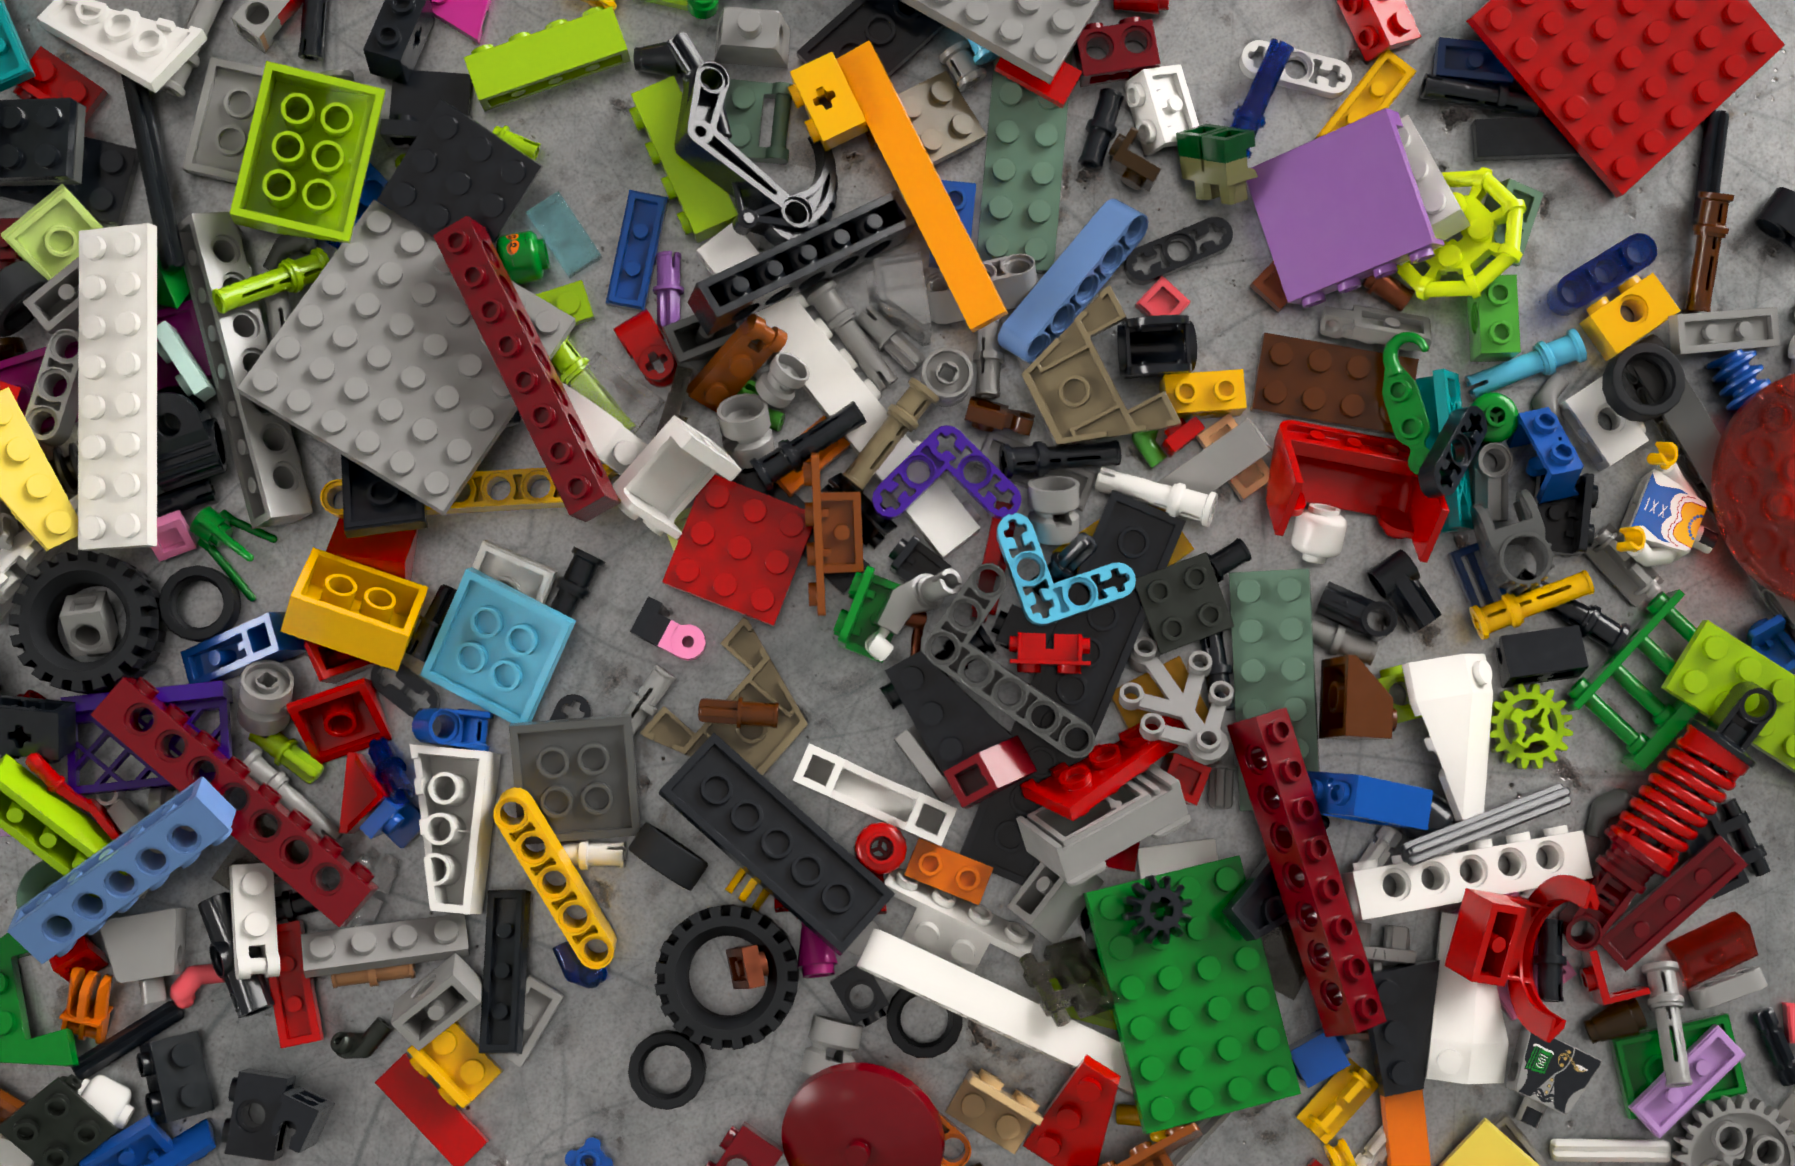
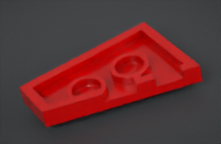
(1077, 1117)

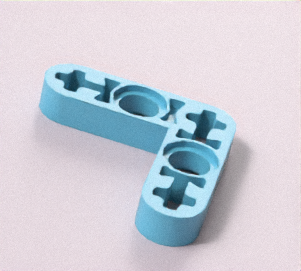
(1055, 592)

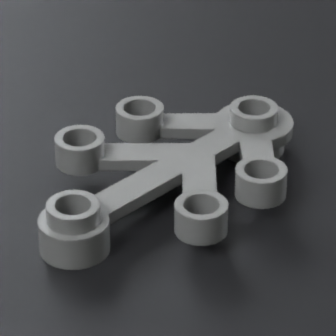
(1178, 704)

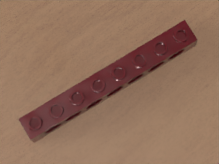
(526, 369)
(120, 716)
(1306, 873)

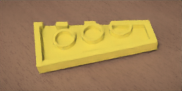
(29, 481)

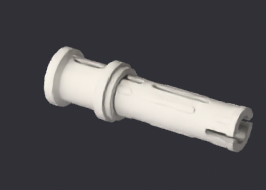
(1173, 499)

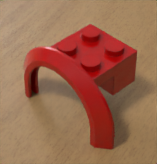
(1498, 939)

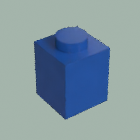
(1318, 1057)

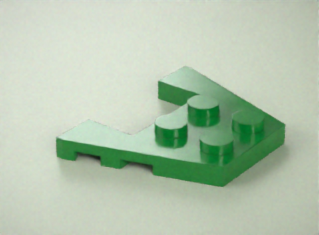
(15, 1036)

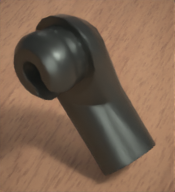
(360, 1045)

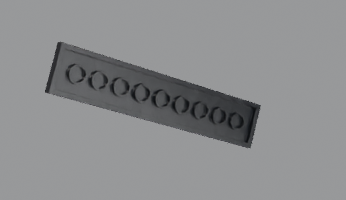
(1125, 534)

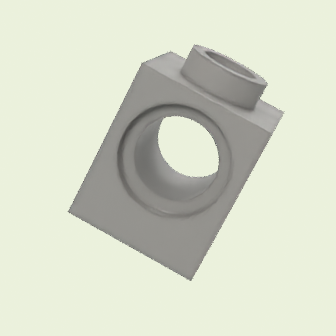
(91, 610)

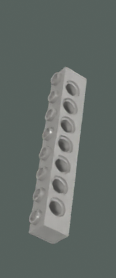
(227, 353)

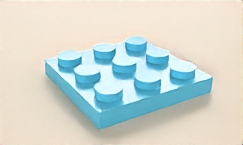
(497, 647)

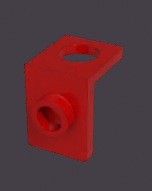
(1594, 981)

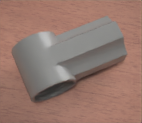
(1492, 487)

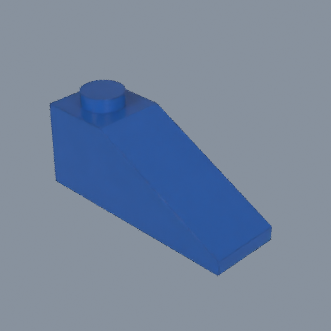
(233, 650)

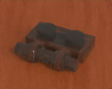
(1079, 976)

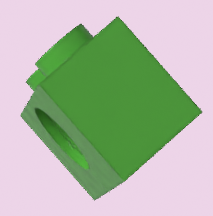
(1494, 321)

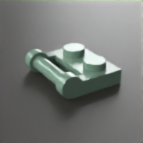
(745, 111)

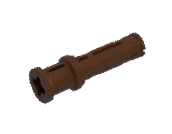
(1709, 232)

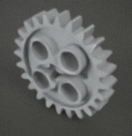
(1702, 1141)

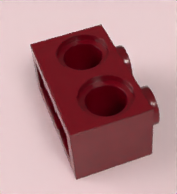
(1119, 61)

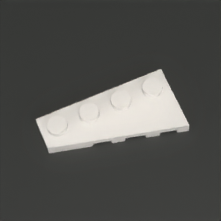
(123, 39)

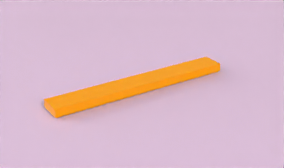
(921, 187)

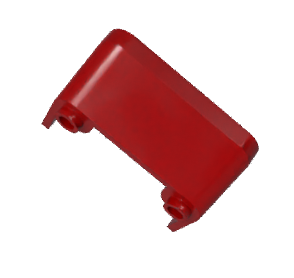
(1354, 475)

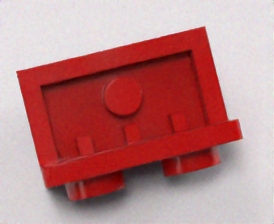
(1379, 25)

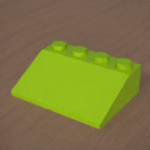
(306, 154)

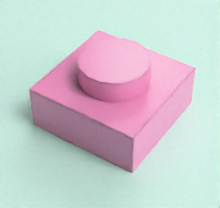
(173, 536)

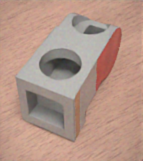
(262, 19)

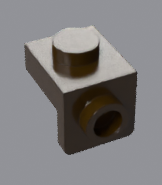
(1133, 169)

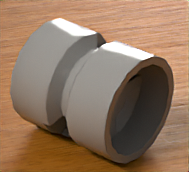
(948, 375)
(745, 428)
(1053, 508)
(263, 697)
(833, 1034)

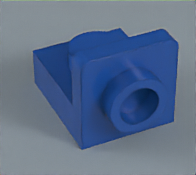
(397, 821)

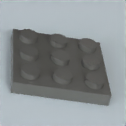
(579, 775)

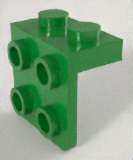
(858, 623)

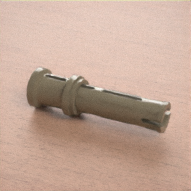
(900, 420)

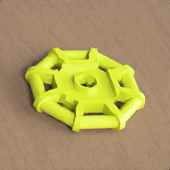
(1477, 240)

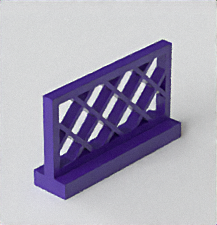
(190, 698)

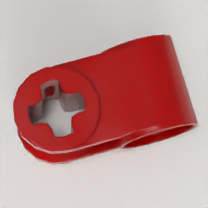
(646, 345)

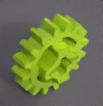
(1542, 735)

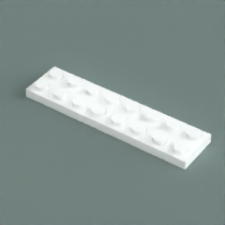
(117, 388)

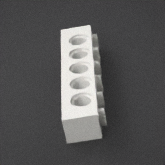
(1565, 854)

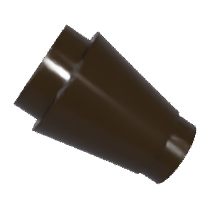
(1616, 1022)

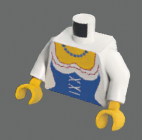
(1664, 514)

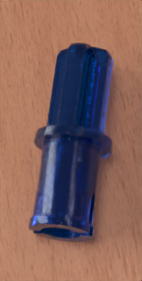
(390, 770)

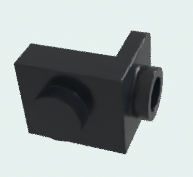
(915, 559)

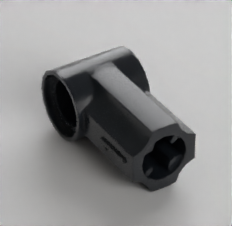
(1399, 582)
(1353, 609)

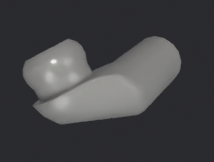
(1549, 393)

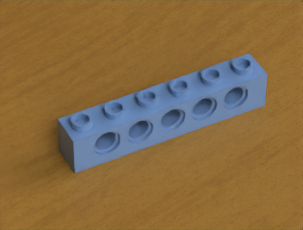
(197, 806)

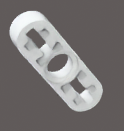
(1320, 85)

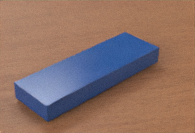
(637, 251)

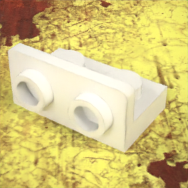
(1160, 106)

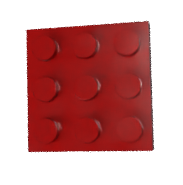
(739, 549)

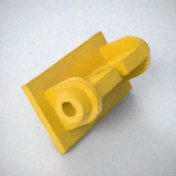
(1337, 1101)

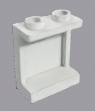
(671, 475)

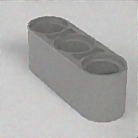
(1011, 275)
(42, 401)

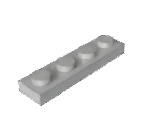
(384, 945)

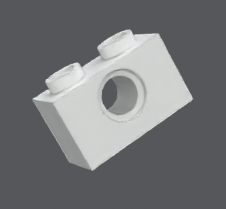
(1601, 445)

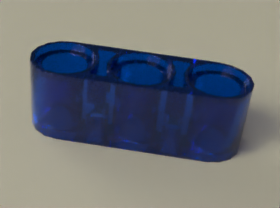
(1614, 262)

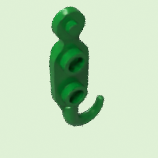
(1405, 401)

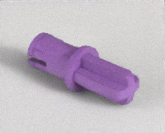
(668, 288)

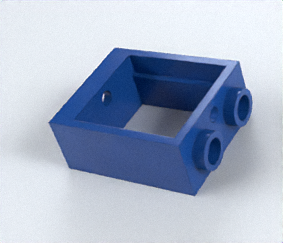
(1371, 800)

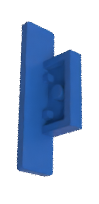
(150, 1145)

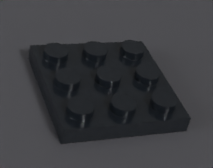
(459, 172)

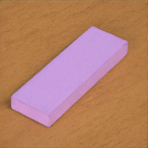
(1708, 1063)

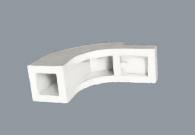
(610, 439)

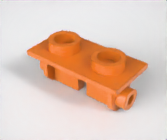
(948, 871)

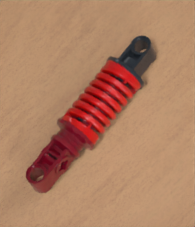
(1672, 808)

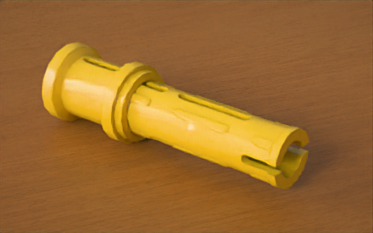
(1513, 609)

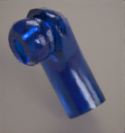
(575, 971)

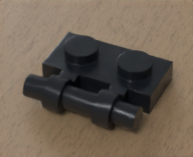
(1751, 851)

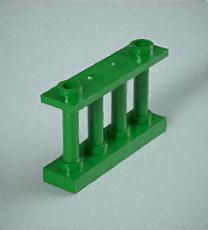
(1667, 718)

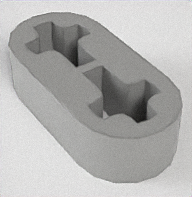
(1727, 987)

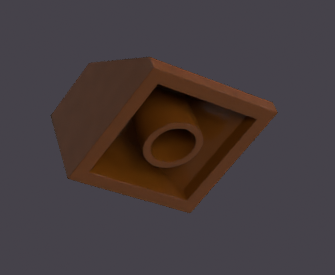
(1354, 702)

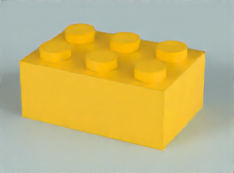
(354, 609)

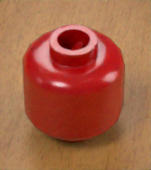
(895, 848)

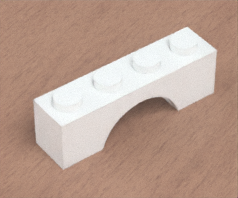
(874, 795)

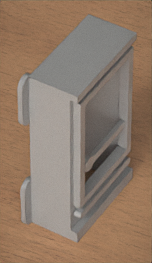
(1101, 835)

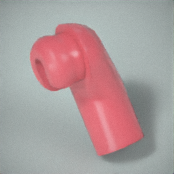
(191, 979)

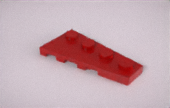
(1107, 768)

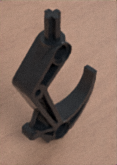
(705, 145)

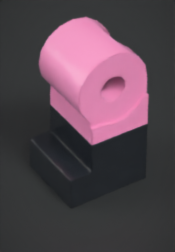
(679, 640)

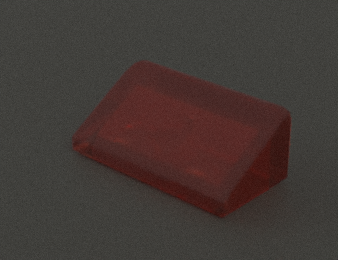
(1712, 948)

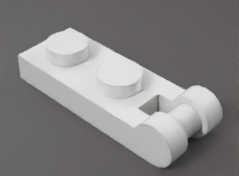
(253, 920)

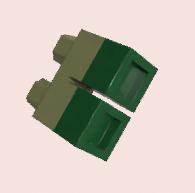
(1216, 161)

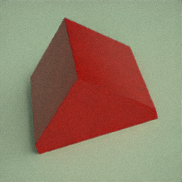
(385, 552)
(340, 720)

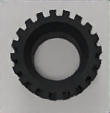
(41, 613)
(682, 1005)

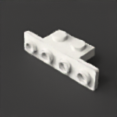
(955, 926)

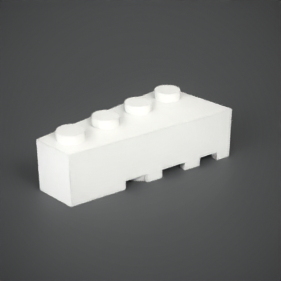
(456, 823)

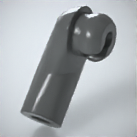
(285, 246)
(1605, 808)

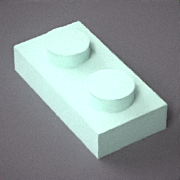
(191, 376)

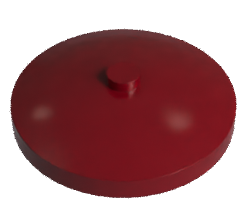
(861, 1119)

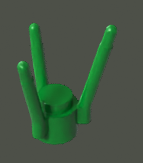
(215, 529)

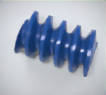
(1739, 376)

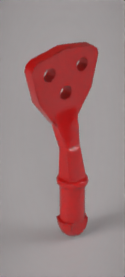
(57, 784)

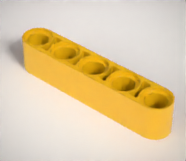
(555, 897)

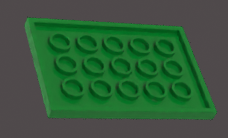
(1193, 1012)

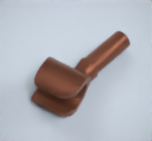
(917, 622)

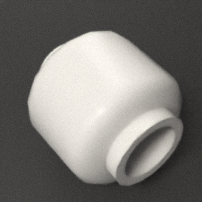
(1319, 533)
(109, 1099)

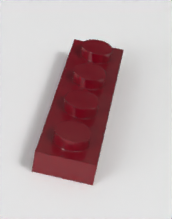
(1672, 902)

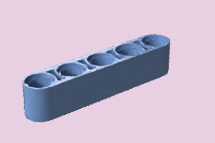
(1073, 280)

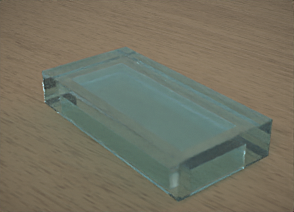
(564, 234)

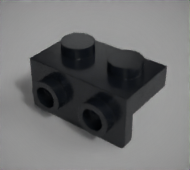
(1569, 518)
(175, 1077)

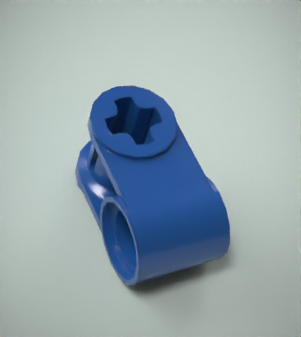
(458, 728)

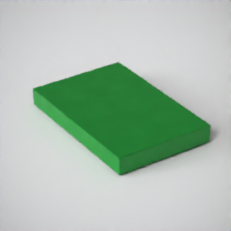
(1640, 1061)

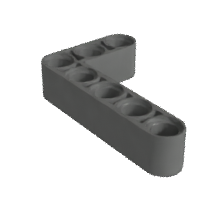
(997, 673)

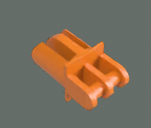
(88, 1005)

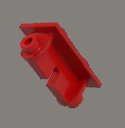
(1033, 654)

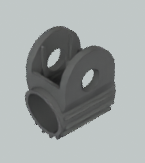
(1526, 533)

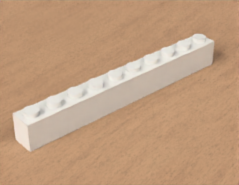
(834, 384)

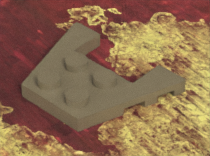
(1077, 390)
(756, 744)

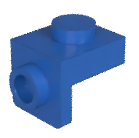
(1773, 642)

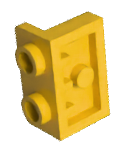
(456, 1065)

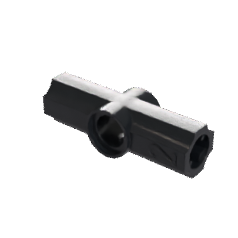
(248, 995)

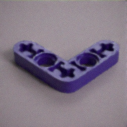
(938, 465)

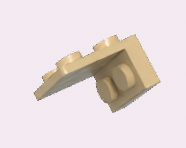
(993, 1111)

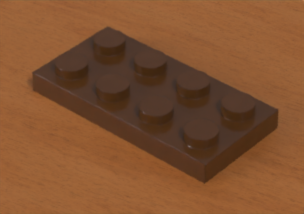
(1323, 383)

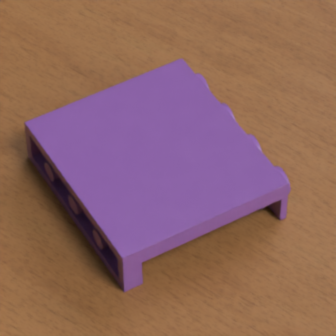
(1342, 210)

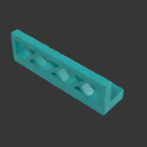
(1440, 397)

